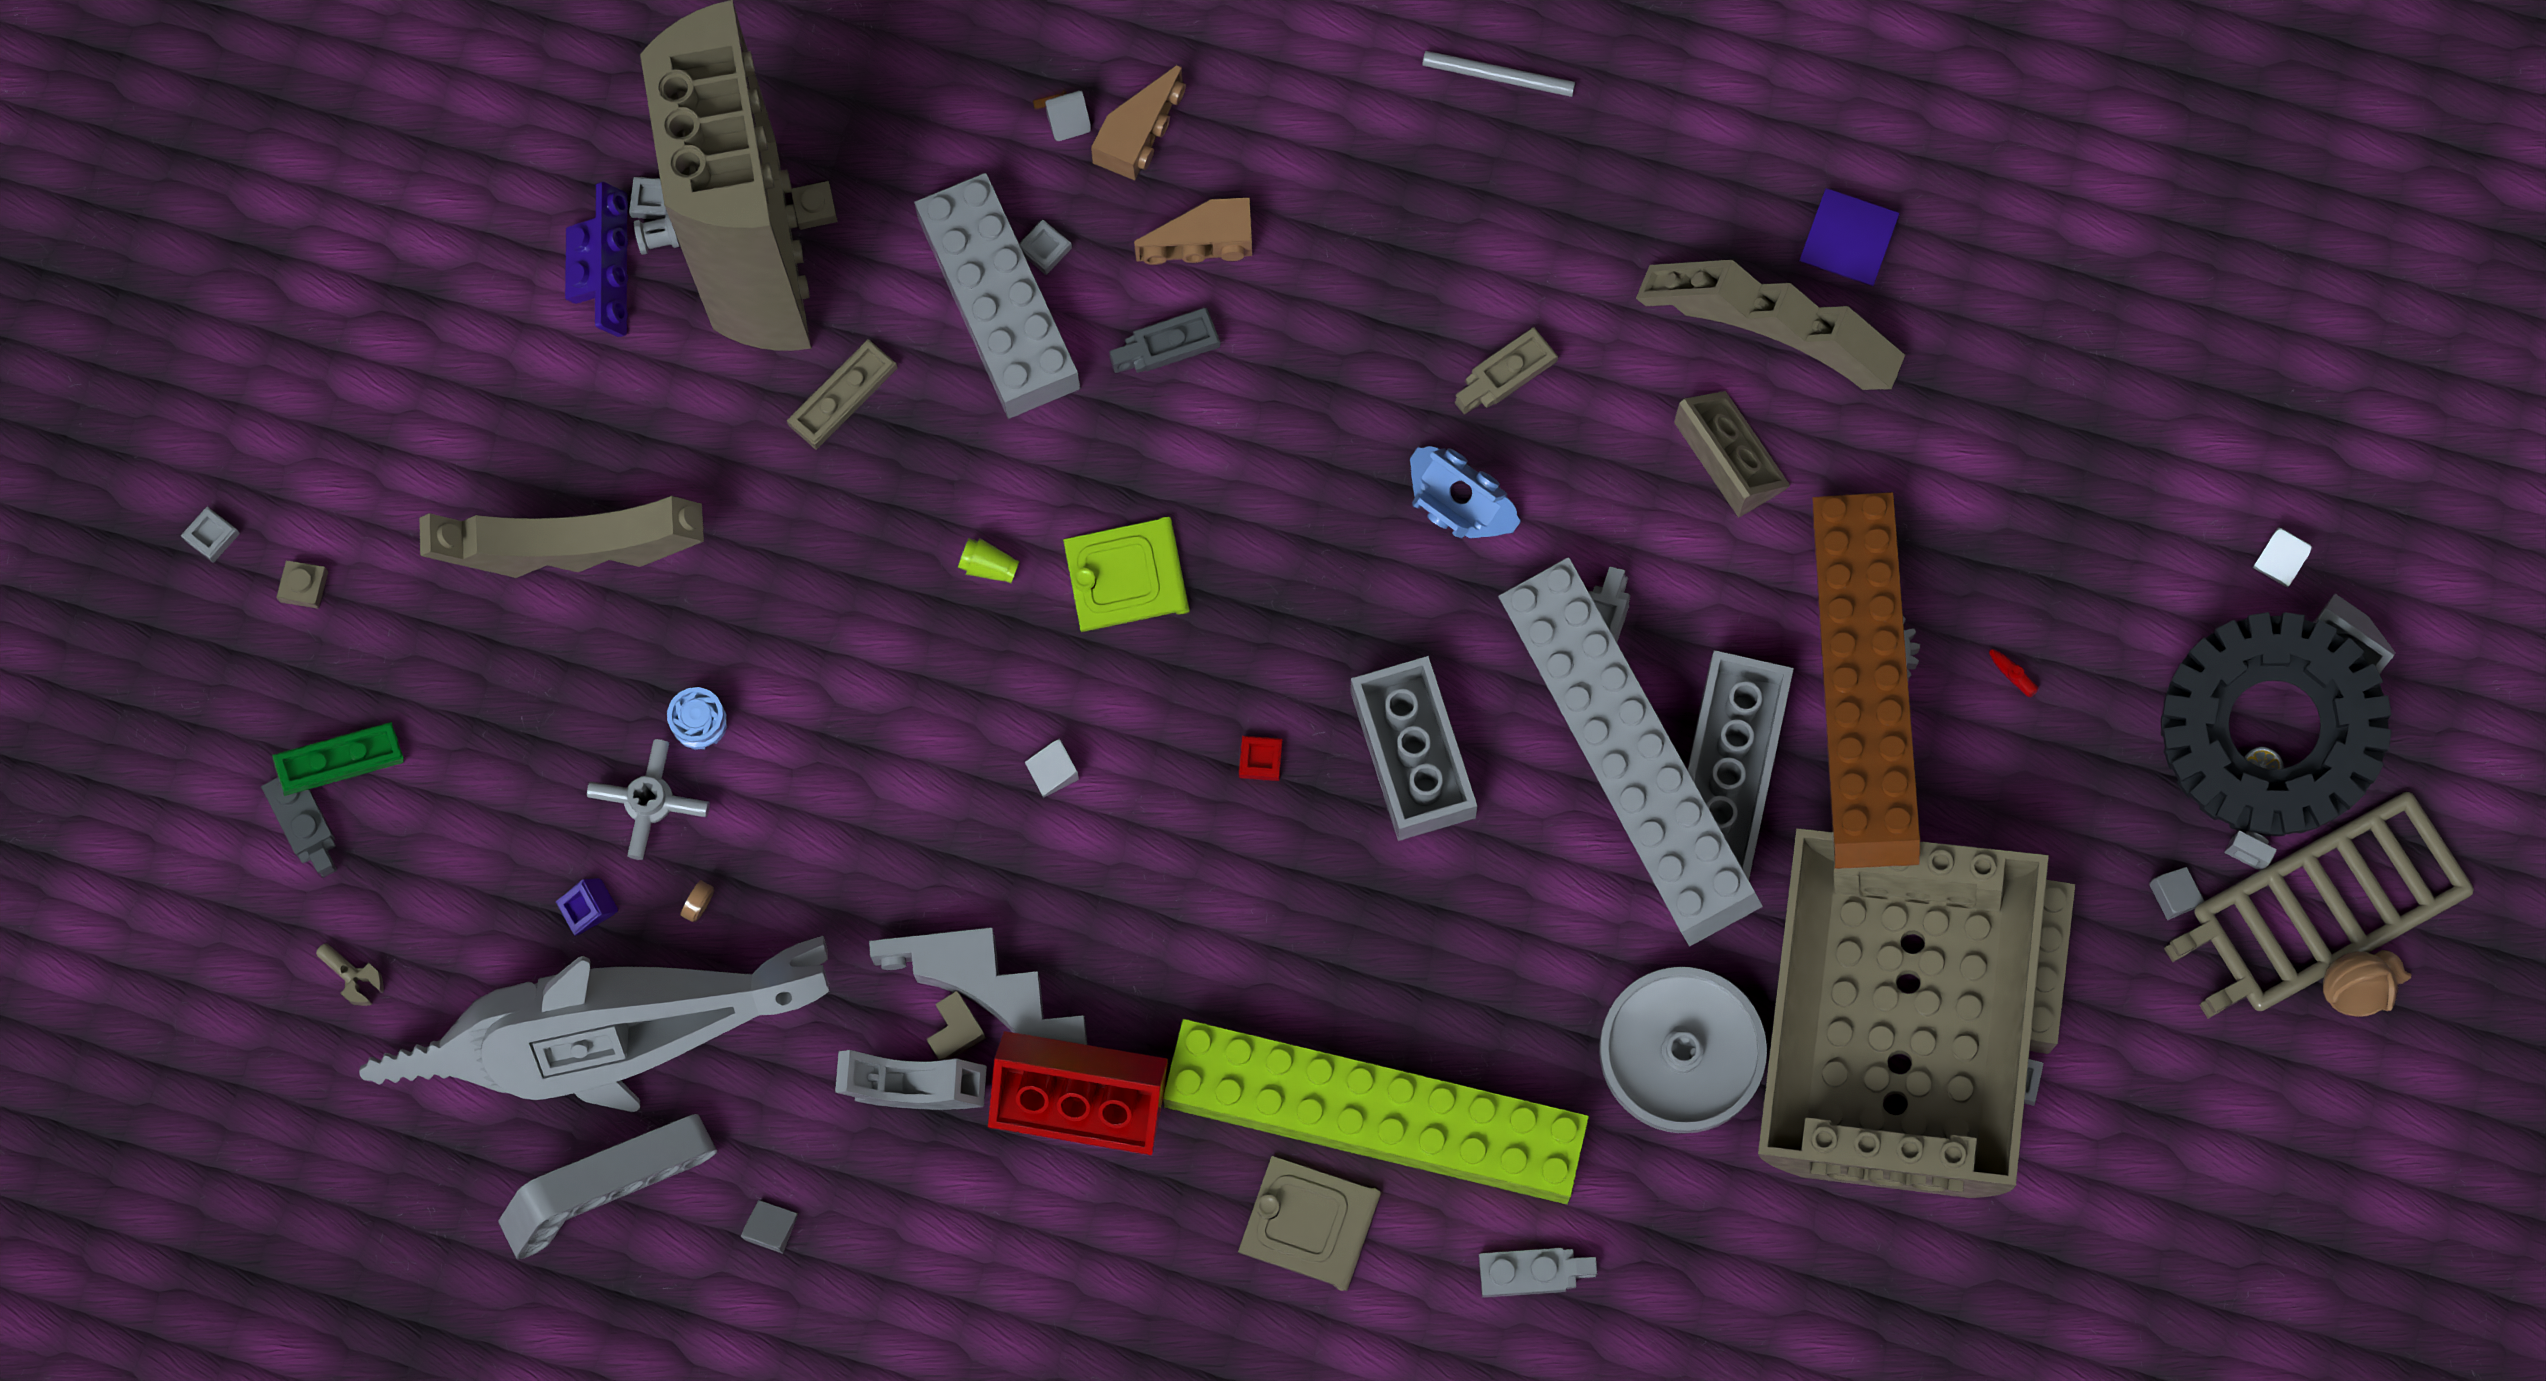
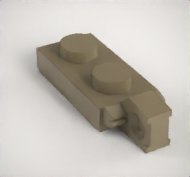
(1506, 371)

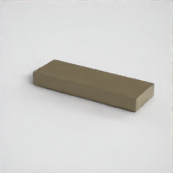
(842, 394)

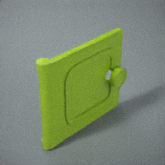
(1134, 574)

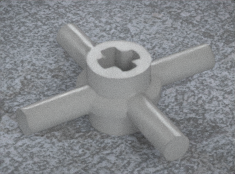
(655, 809)

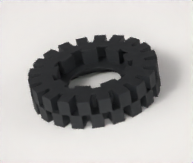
(2290, 651)

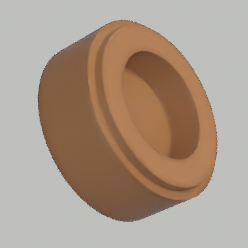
(697, 901)

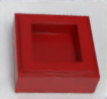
(1260, 758)

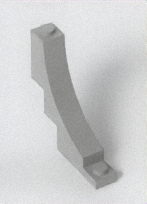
(969, 965)

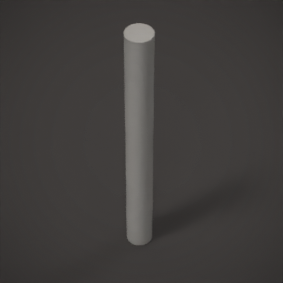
(1498, 73)

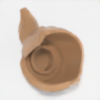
(2364, 982)

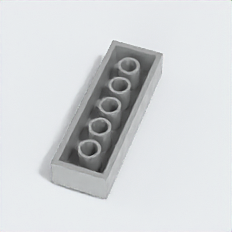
(997, 295)
(1738, 745)

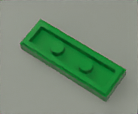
(337, 759)

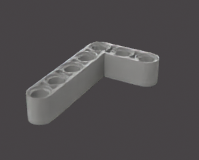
(553, 1198)

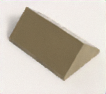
(1729, 451)

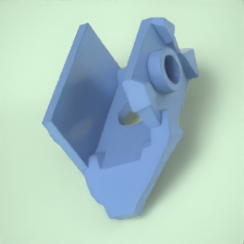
(1484, 515)

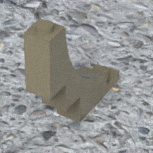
(1779, 311)
(568, 543)

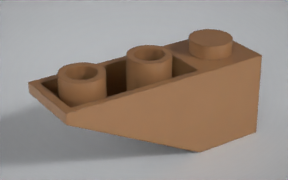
(1132, 128)
(1209, 231)

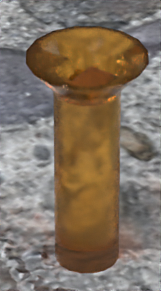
(1040, 103)

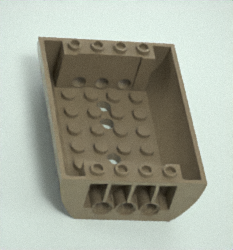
(725, 180)
(1961, 1029)

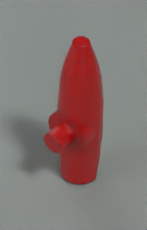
(2014, 673)

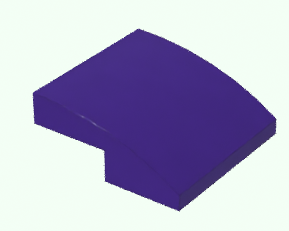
(1849, 237)

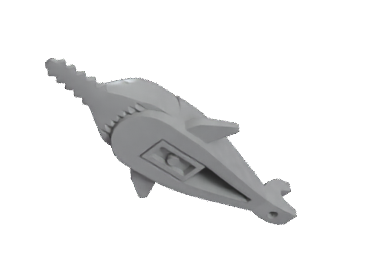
(603, 1025)

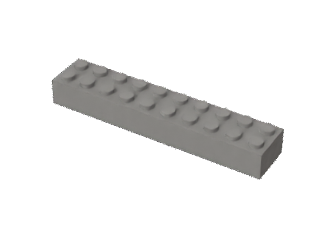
(1630, 752)

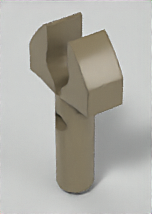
(350, 974)

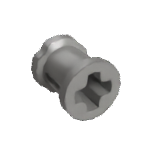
(655, 234)

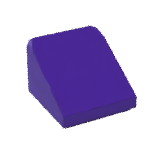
(586, 905)

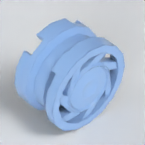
(697, 718)

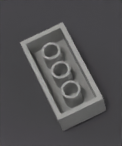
(1413, 748)

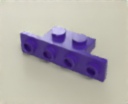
(599, 260)

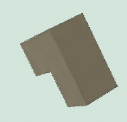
(961, 1031)

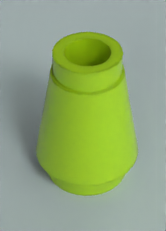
(987, 561)

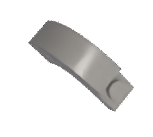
(910, 1083)

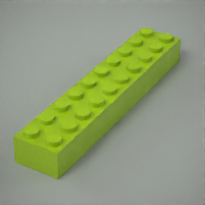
(1375, 1111)

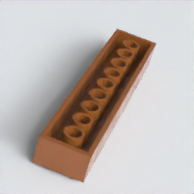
(1865, 682)

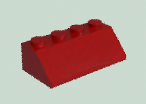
(1077, 1092)

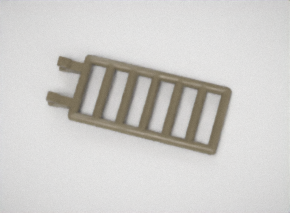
(2307, 857)

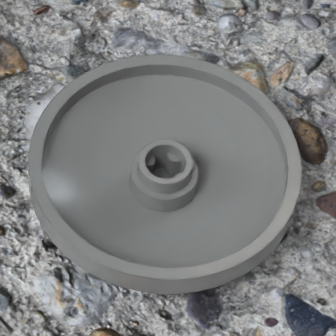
(1683, 1050)

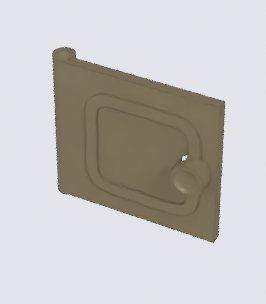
(1317, 1225)

